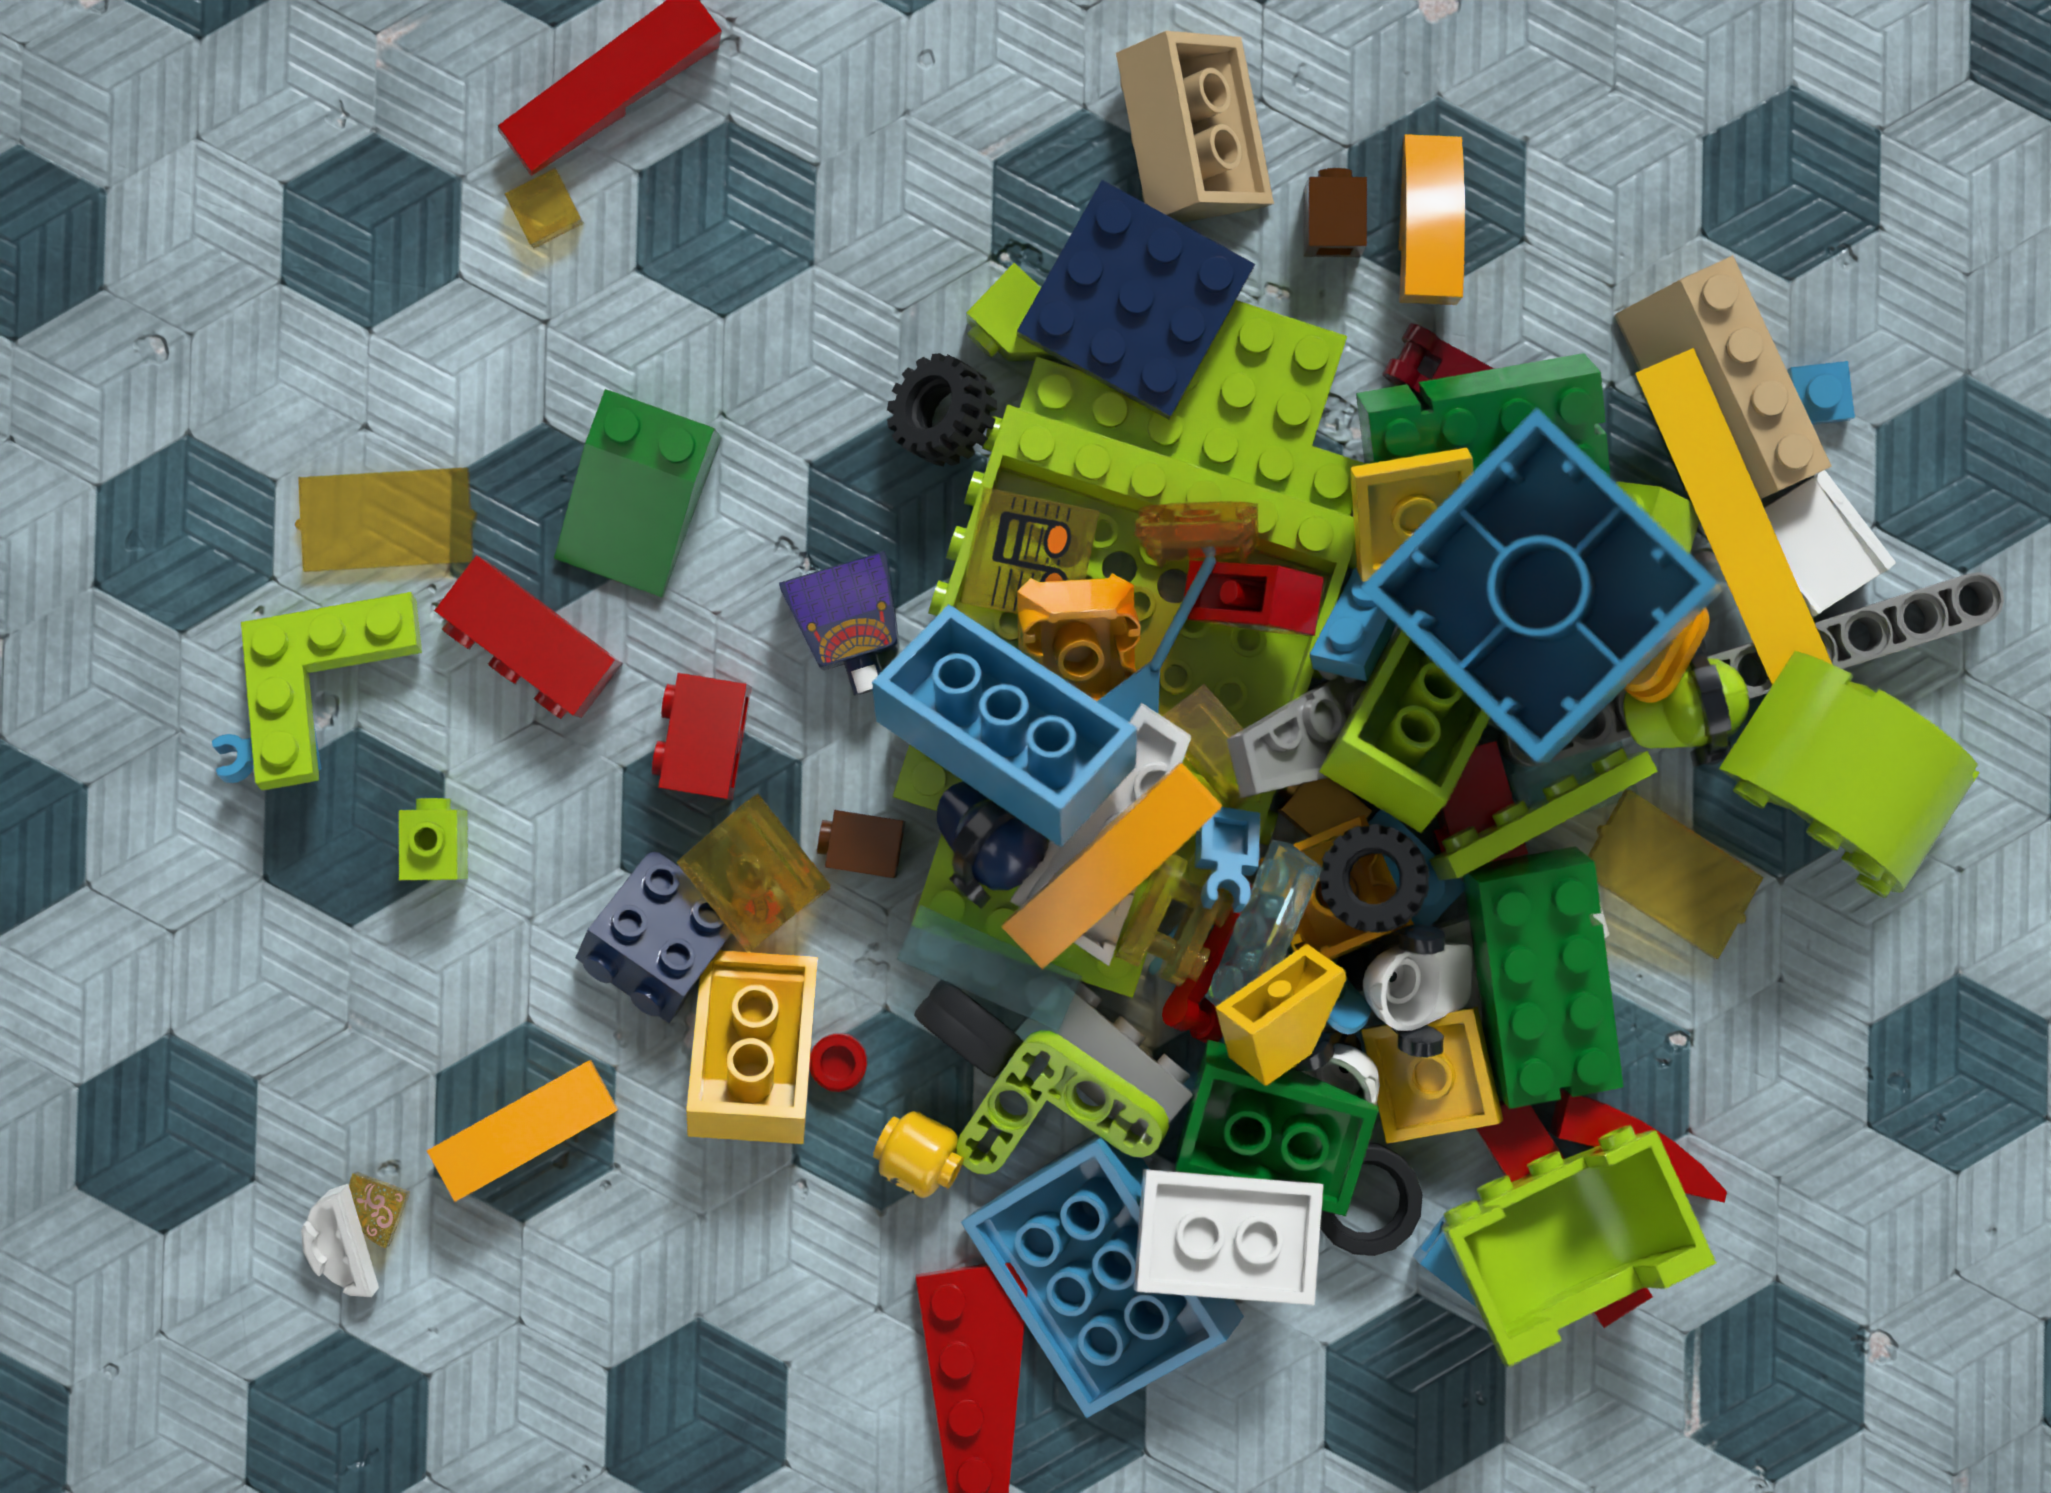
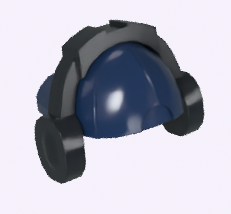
(986, 843)

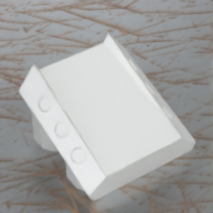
(1826, 542)

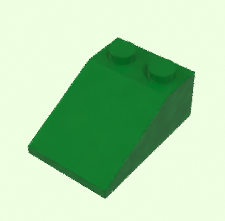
(635, 492)
(1275, 1131)

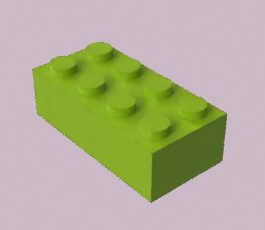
(1406, 736)

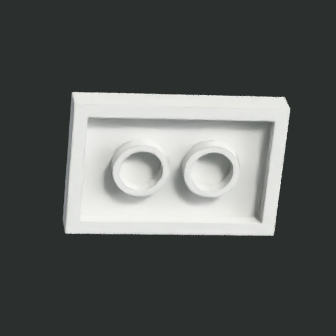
(1228, 1237)

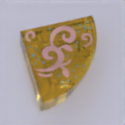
(377, 1207)

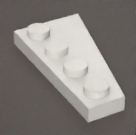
(1158, 751)

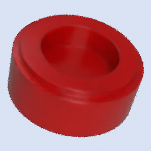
(838, 1062)

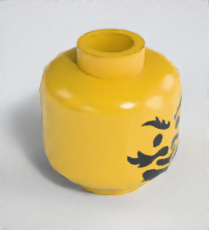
(918, 1154)

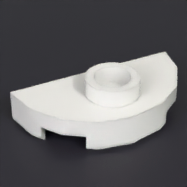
(337, 1245)

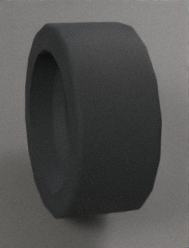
(1404, 1220)

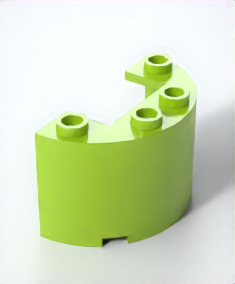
(1852, 768)
(1574, 1239)

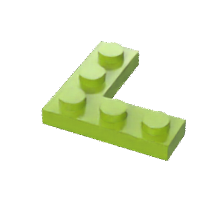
(289, 647)

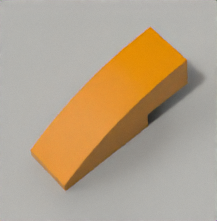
(1432, 220)
(522, 1130)

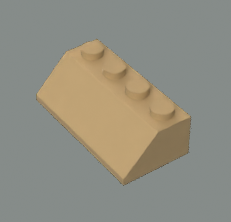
(1749, 380)

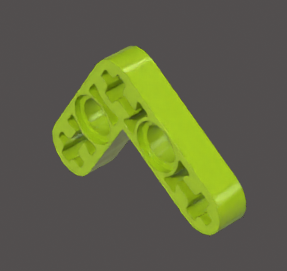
(1058, 1086)

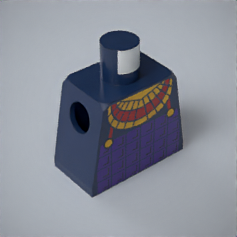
(847, 616)

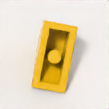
(1281, 1014)

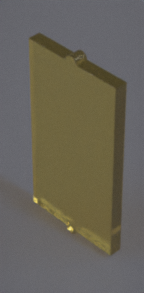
(386, 519)
(1672, 874)

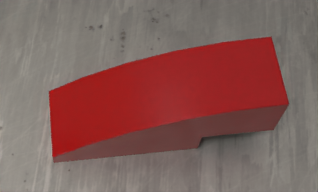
(1588, 1119)

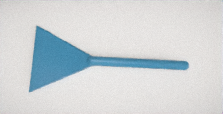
(1144, 683)

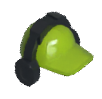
(1699, 713)

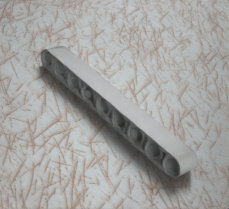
(1887, 635)

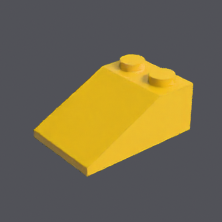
(752, 1048)

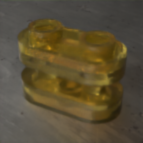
(1184, 953)

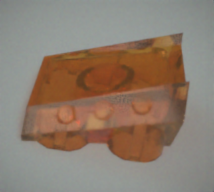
(1198, 530)

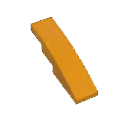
(1112, 865)

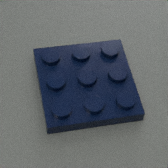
(1135, 299)

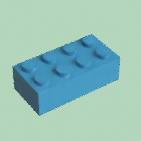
(1005, 725)

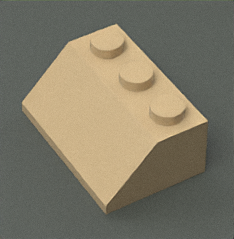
(1194, 125)

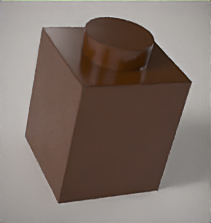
(1335, 214)
(862, 843)

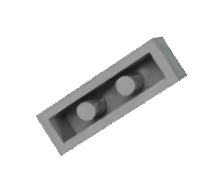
(1118, 1049)

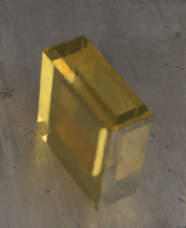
(544, 208)

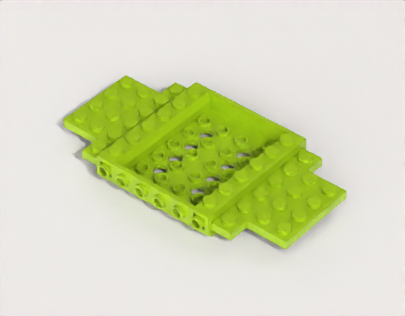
(1233, 438)

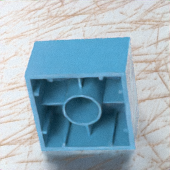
(1541, 588)

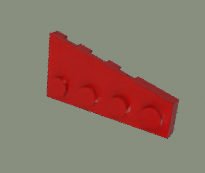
(974, 1372)

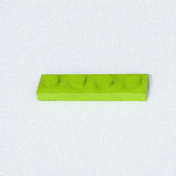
(1521, 823)

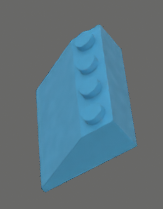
(1076, 1251)

